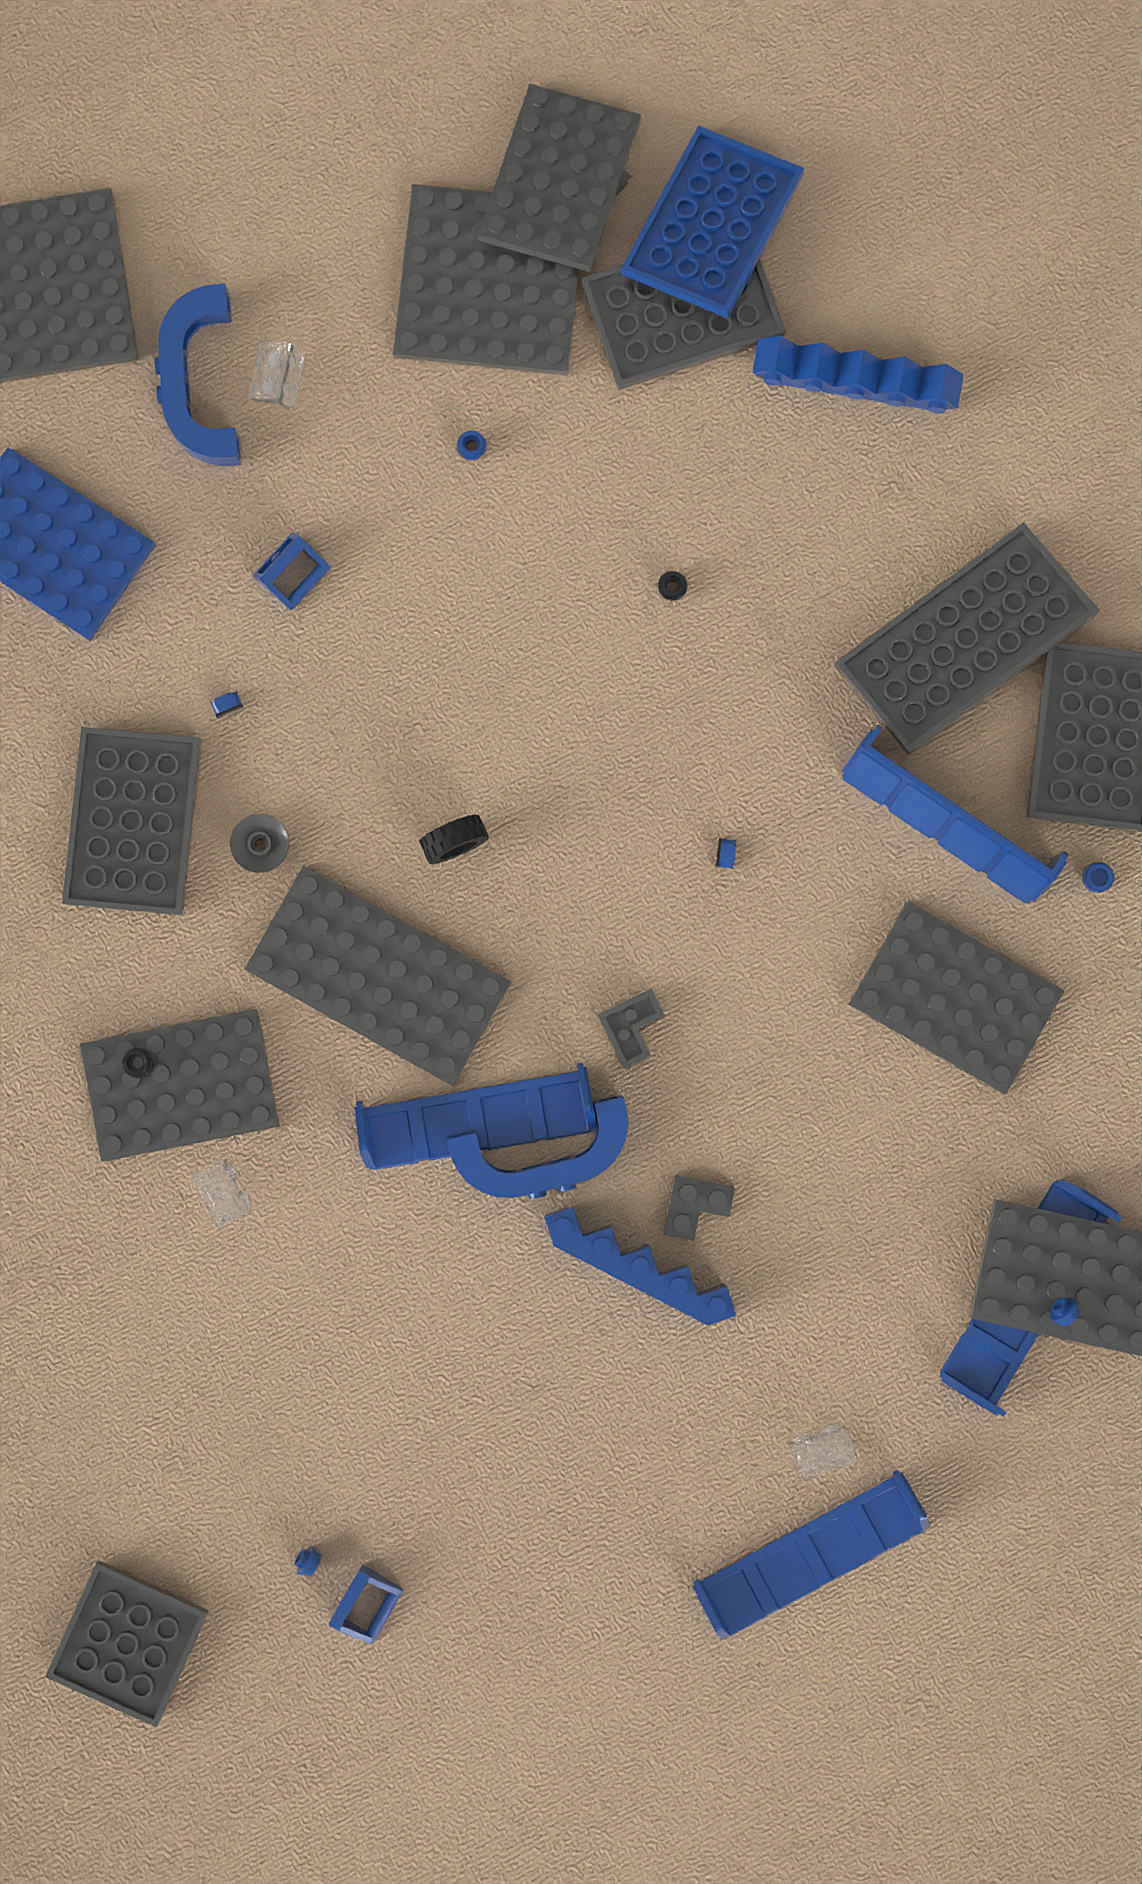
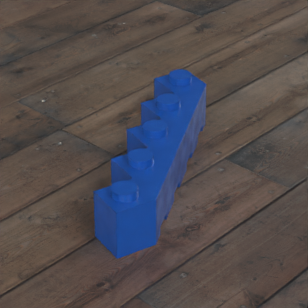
(857, 375)
(638, 1269)

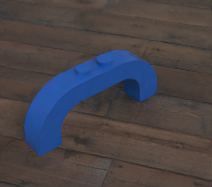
(184, 318)
(558, 1173)

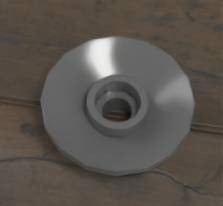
(250, 831)

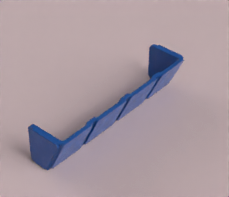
(949, 824)
(499, 1113)
(991, 1352)
(811, 1556)

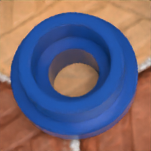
(465, 439)
(1064, 1311)
(307, 1561)

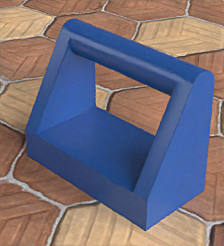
(280, 560)
(365, 1576)

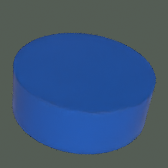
(1098, 877)

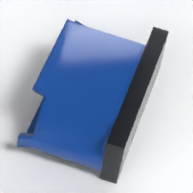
(226, 704)
(726, 853)

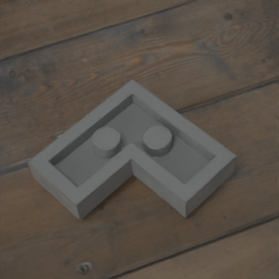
(622, 1026)
(691, 1197)

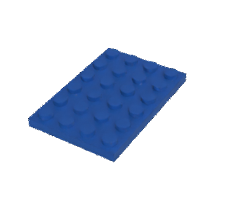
(712, 221)
(63, 547)

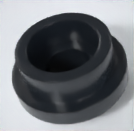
(676, 577)
(129, 1058)

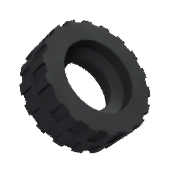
(454, 839)

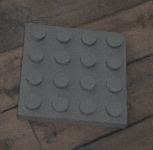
(127, 1644)

